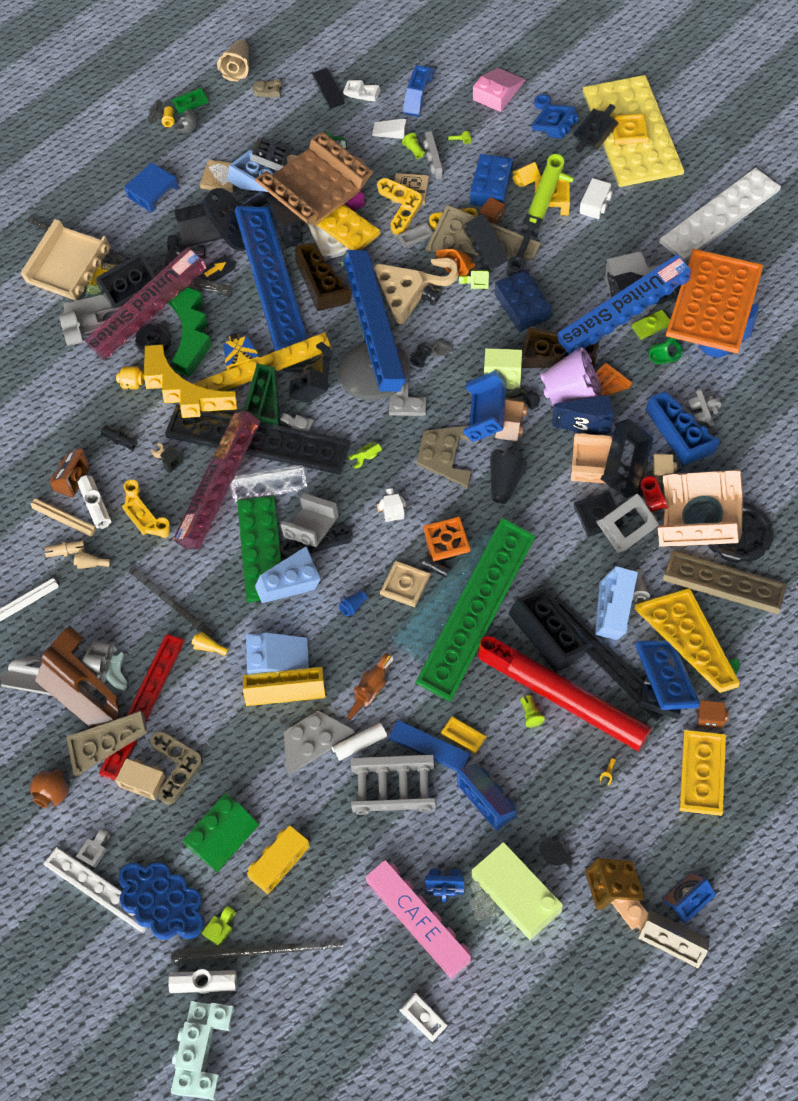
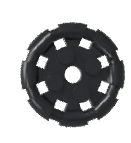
(750, 536)

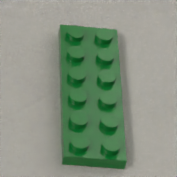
(258, 540)

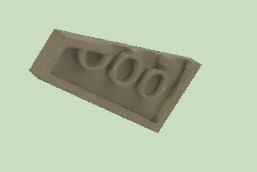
(100, 742)

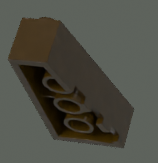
(321, 281)
(544, 350)

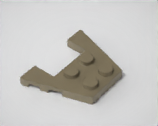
(439, 452)

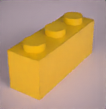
(278, 859)

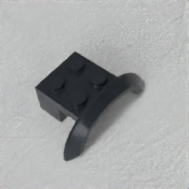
(314, 378)

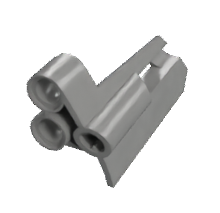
(83, 317)
(23, 677)

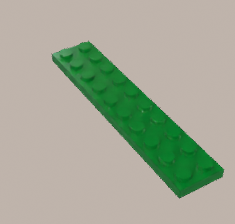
(475, 610)

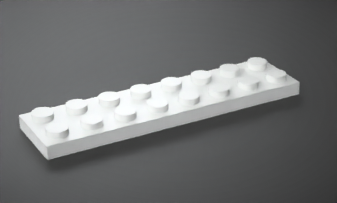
(720, 214)

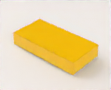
(463, 735)

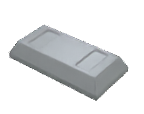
(415, 235)

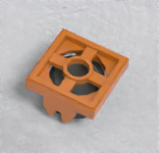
(446, 542)

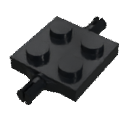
(595, 128)

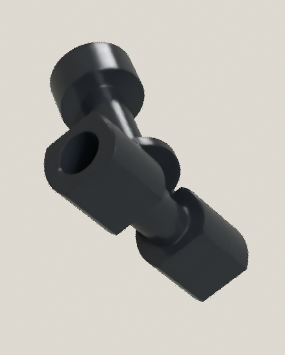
(175, 249)

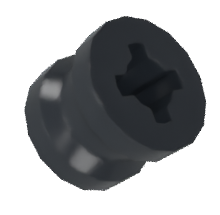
(431, 294)

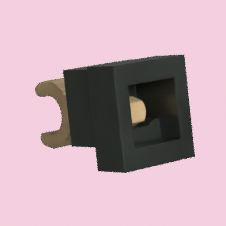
(170, 457)

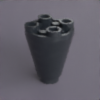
(505, 474)

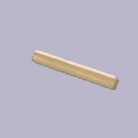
(63, 517)

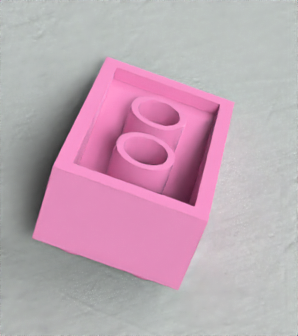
(496, 88)

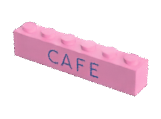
(418, 919)

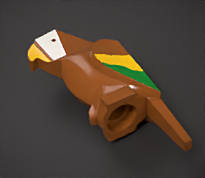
(370, 684)

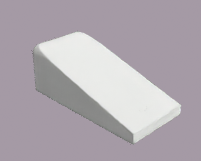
(390, 128)
(422, 1016)

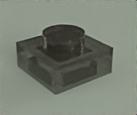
(156, 111)

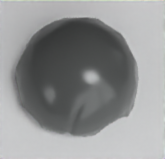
(187, 124)

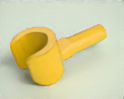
(609, 771)

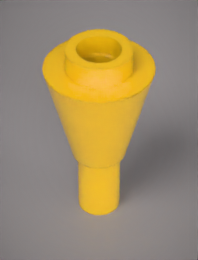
(204, 642)

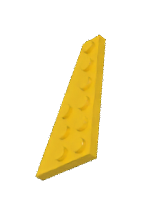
(687, 630)

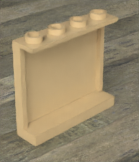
(65, 261)

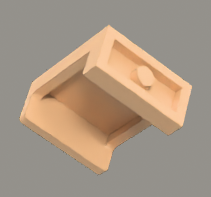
(590, 457)

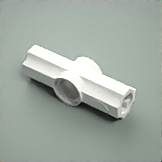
(90, 494)
(188, 981)

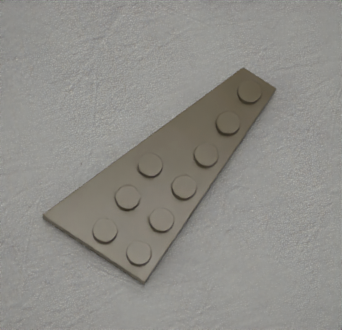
(450, 235)

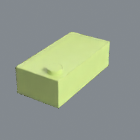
(517, 891)

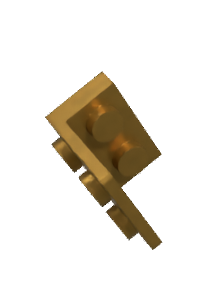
(613, 880)

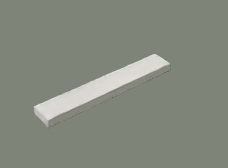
(90, 884)

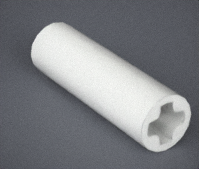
(359, 741)

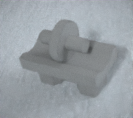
(700, 402)

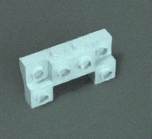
(194, 1049)

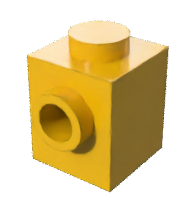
(525, 174)

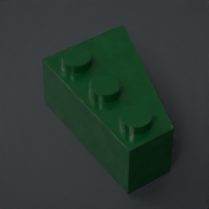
(263, 395)

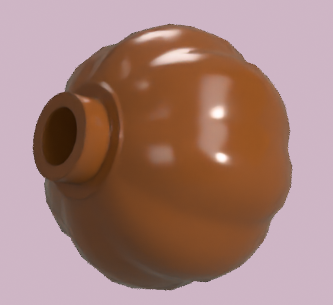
(49, 787)

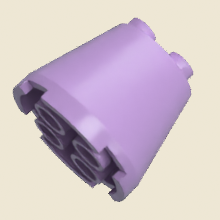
(571, 379)

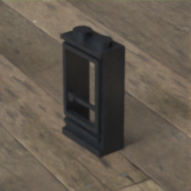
(642, 441)

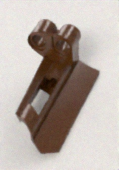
(61, 678)

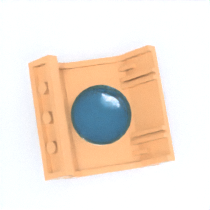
(693, 500)

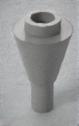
(640, 591)

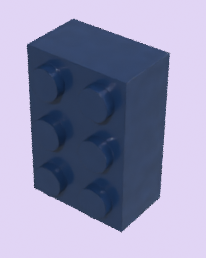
(522, 300)

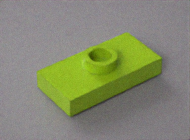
(651, 324)

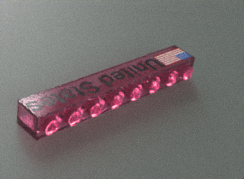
(145, 303)
(216, 480)

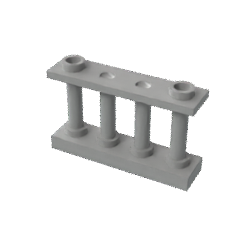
(382, 766)

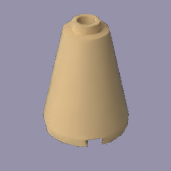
(235, 61)

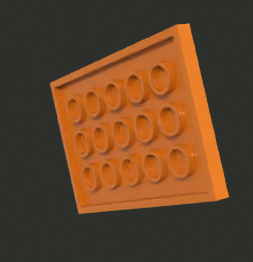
(715, 301)

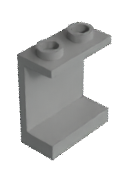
(312, 521)

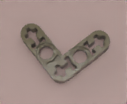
(182, 760)

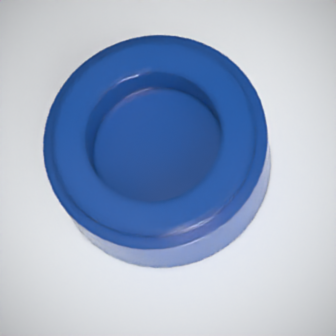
(541, 101)

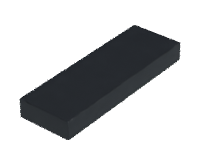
(328, 88)

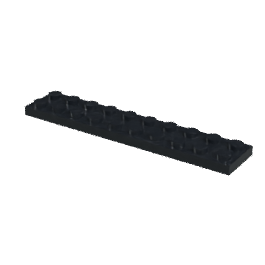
(268, 442)

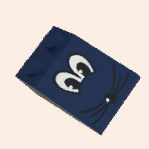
(586, 416)

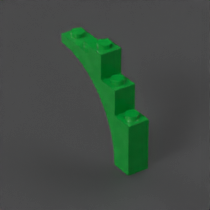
(194, 341)

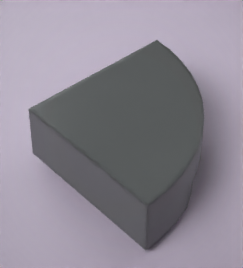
(441, 348)

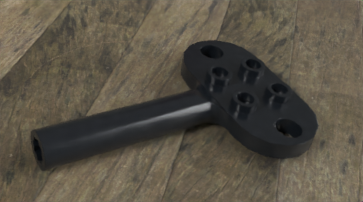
(223, 214)

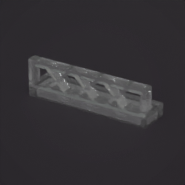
(263, 477)

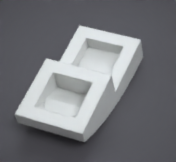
(358, 90)

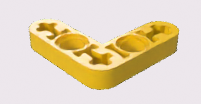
(405, 200)

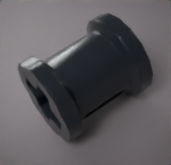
(420, 356)

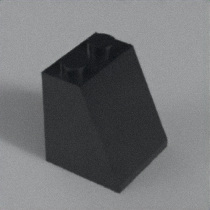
(285, 222)

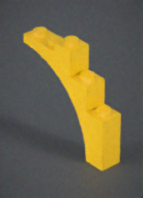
(176, 389)

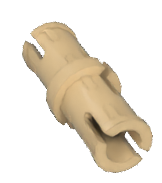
(64, 549)

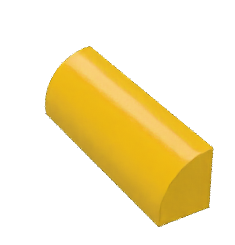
(283, 686)

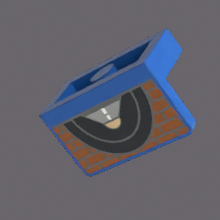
(689, 896)

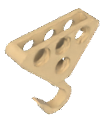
(395, 283)

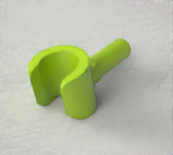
(466, 137)

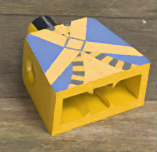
(238, 351)

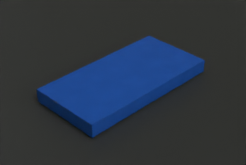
(667, 675)

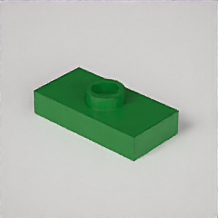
(190, 101)

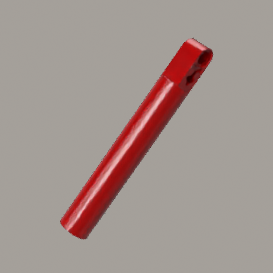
(564, 693)

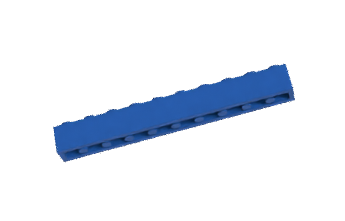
(374, 321)

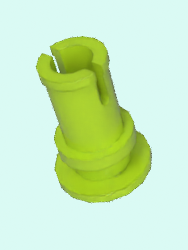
(411, 143)
(532, 715)

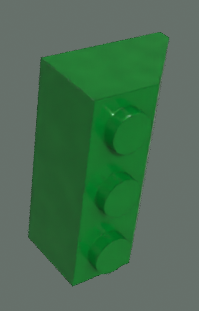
(220, 833)

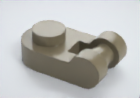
(262, 88)

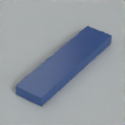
(428, 745)

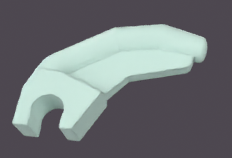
(114, 673)

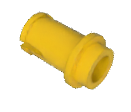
(168, 119)

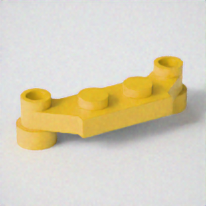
(140, 514)

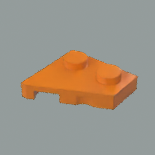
(611, 380)

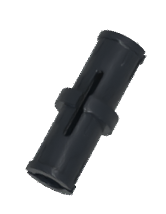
(119, 437)

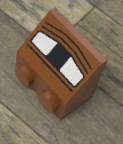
(69, 472)

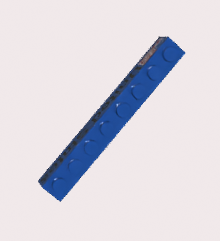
(625, 305)

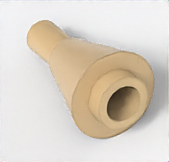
(86, 560)

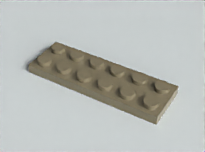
(725, 582)

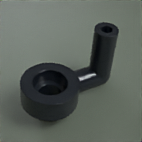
(532, 399)

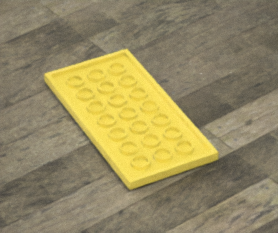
(636, 161)

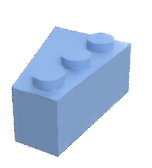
(288, 578)
(615, 602)

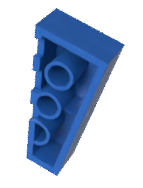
(680, 430)

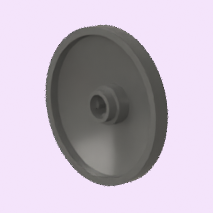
(358, 374)

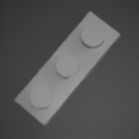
(432, 155)

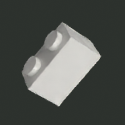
(595, 198)

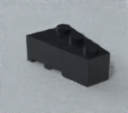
(485, 242)

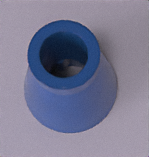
(352, 603)

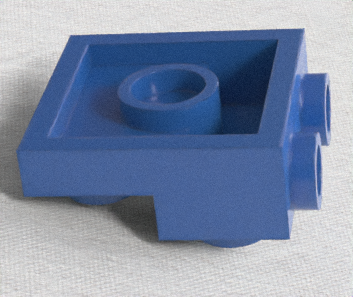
(555, 120)

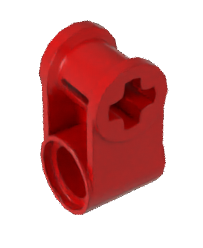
(653, 497)

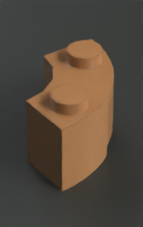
(513, 416)

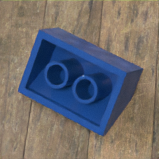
(486, 795)

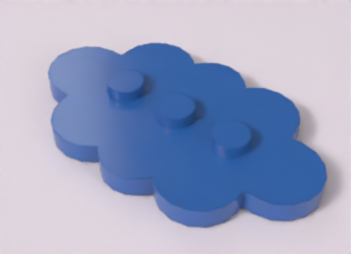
(161, 900)

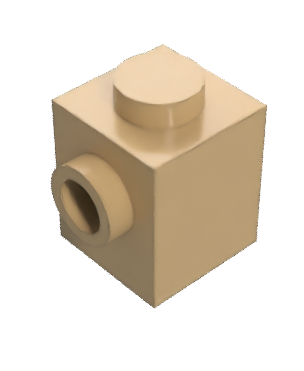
(662, 465)

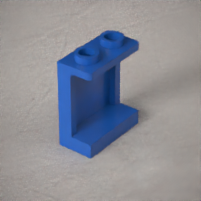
(150, 186)

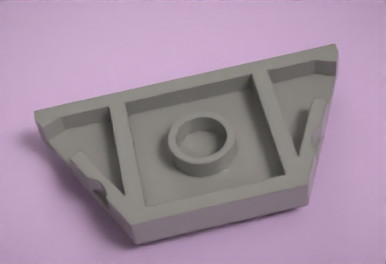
(312, 739)

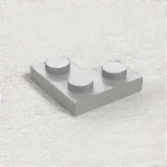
(409, 406)

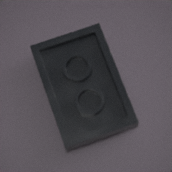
(269, 154)

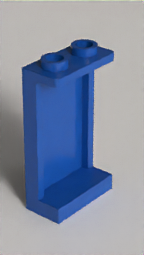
(486, 405)

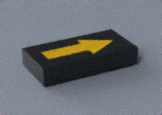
(217, 269)

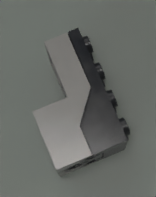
(626, 270)

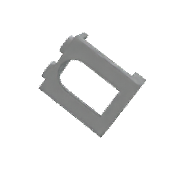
(613, 533)

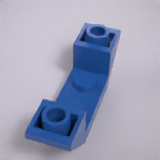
(416, 88)

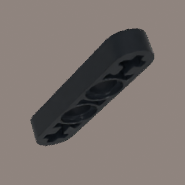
(321, 546)

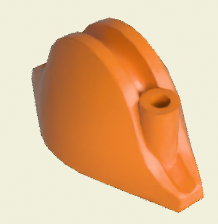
(462, 260)

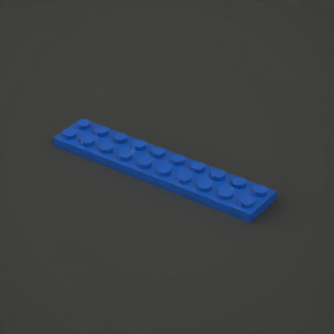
(270, 276)

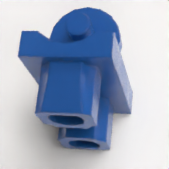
(444, 885)

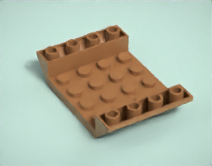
(317, 180)

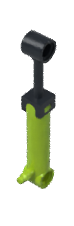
(538, 208)

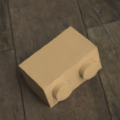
(141, 778)

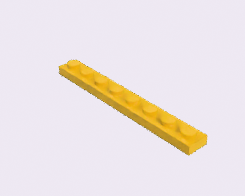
(278, 359)

